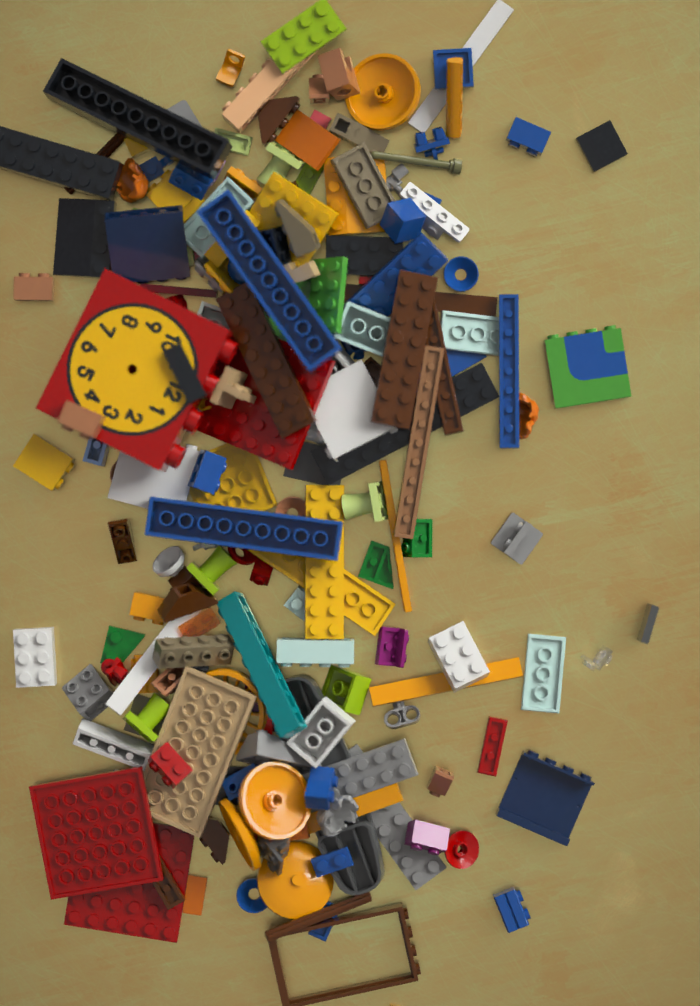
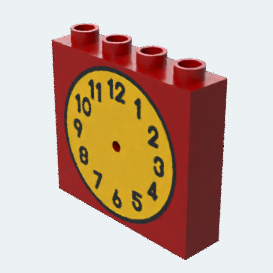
(121, 373)

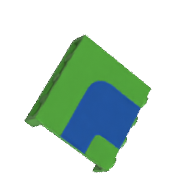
(587, 367)

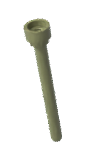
(452, 165)

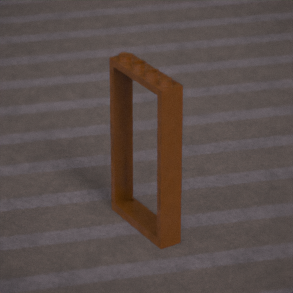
(355, 988)

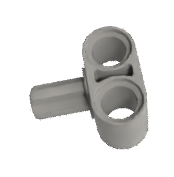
(400, 711)

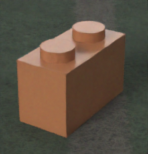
(33, 288)
(81, 419)

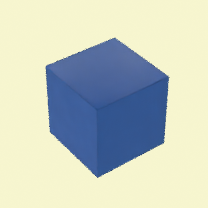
(402, 220)

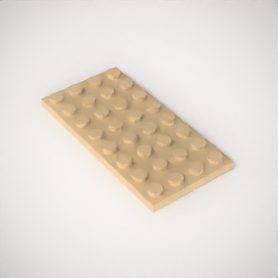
(205, 731)

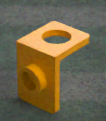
(230, 69)

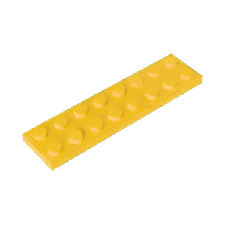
(324, 577)
(361, 602)

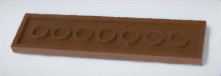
(404, 349)
(266, 360)

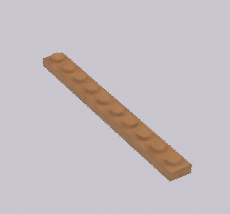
(418, 442)

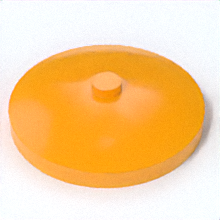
(387, 92)
(274, 800)
(241, 834)
(297, 888)

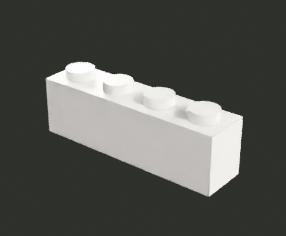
(113, 744)

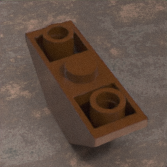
(275, 116)
(123, 540)
(184, 601)
(216, 838)

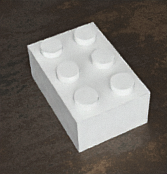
(458, 656)
(35, 657)
(324, 730)

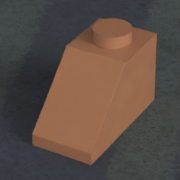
(318, 90)
(168, 681)
(440, 781)

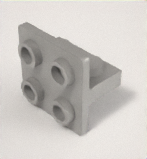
(517, 538)

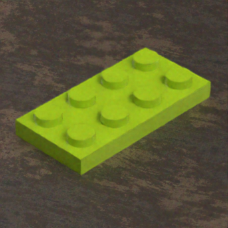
(303, 35)

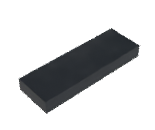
(184, 373)

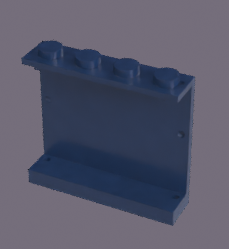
(148, 244)
(544, 797)

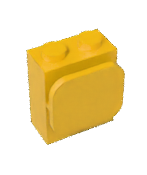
(167, 194)
(44, 462)

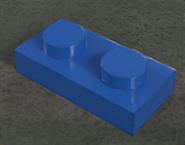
(332, 861)

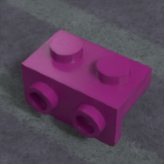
(391, 646)

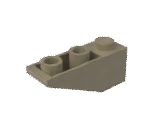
(356, 134)
(300, 233)

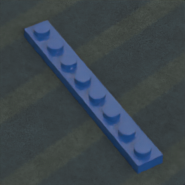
(509, 371)

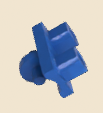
(423, 144)

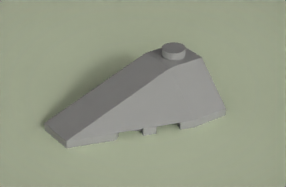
(265, 748)

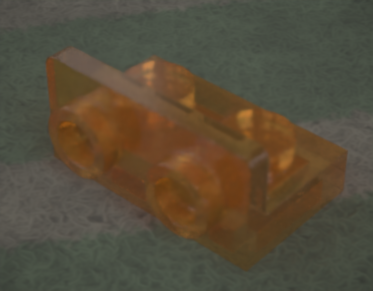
(200, 624)

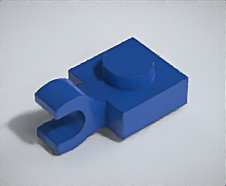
(154, 168)

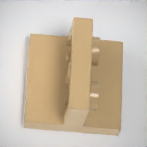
(230, 388)

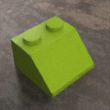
(346, 689)

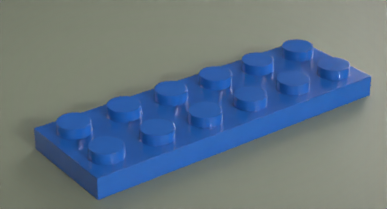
(418, 257)

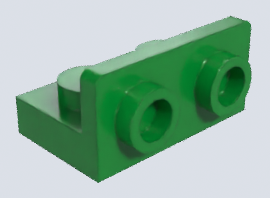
(422, 541)

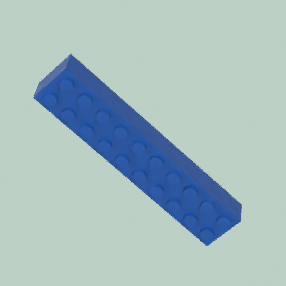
(269, 281)
(244, 528)

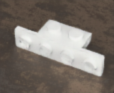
(437, 218)

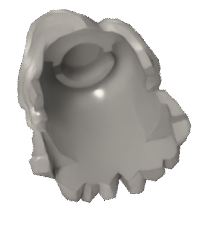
(333, 820)

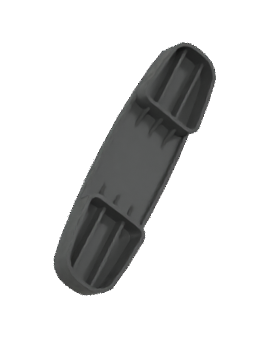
(358, 837)

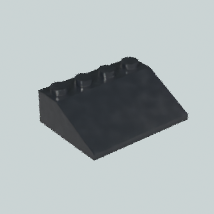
(82, 238)

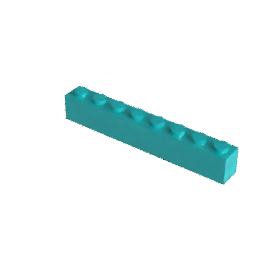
(261, 665)

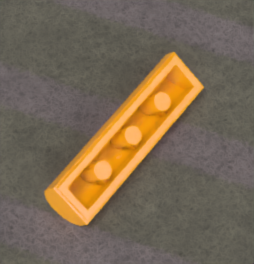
(454, 97)

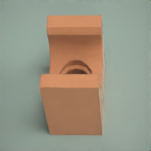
(338, 74)

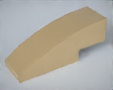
(303, 272)

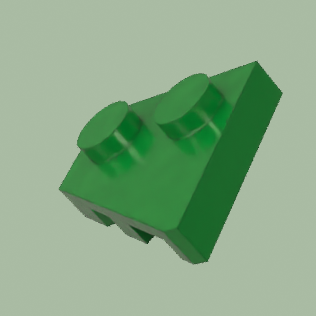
(377, 565)
(120, 643)

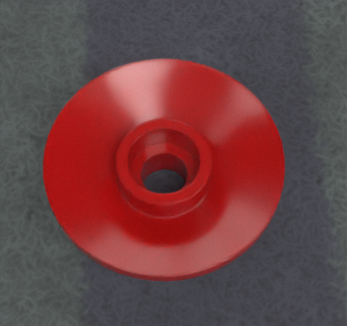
(468, 849)

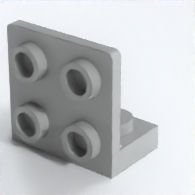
(88, 693)

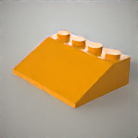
(348, 220)

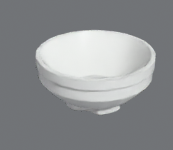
(169, 562)

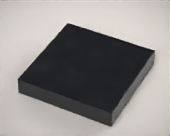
(601, 146)

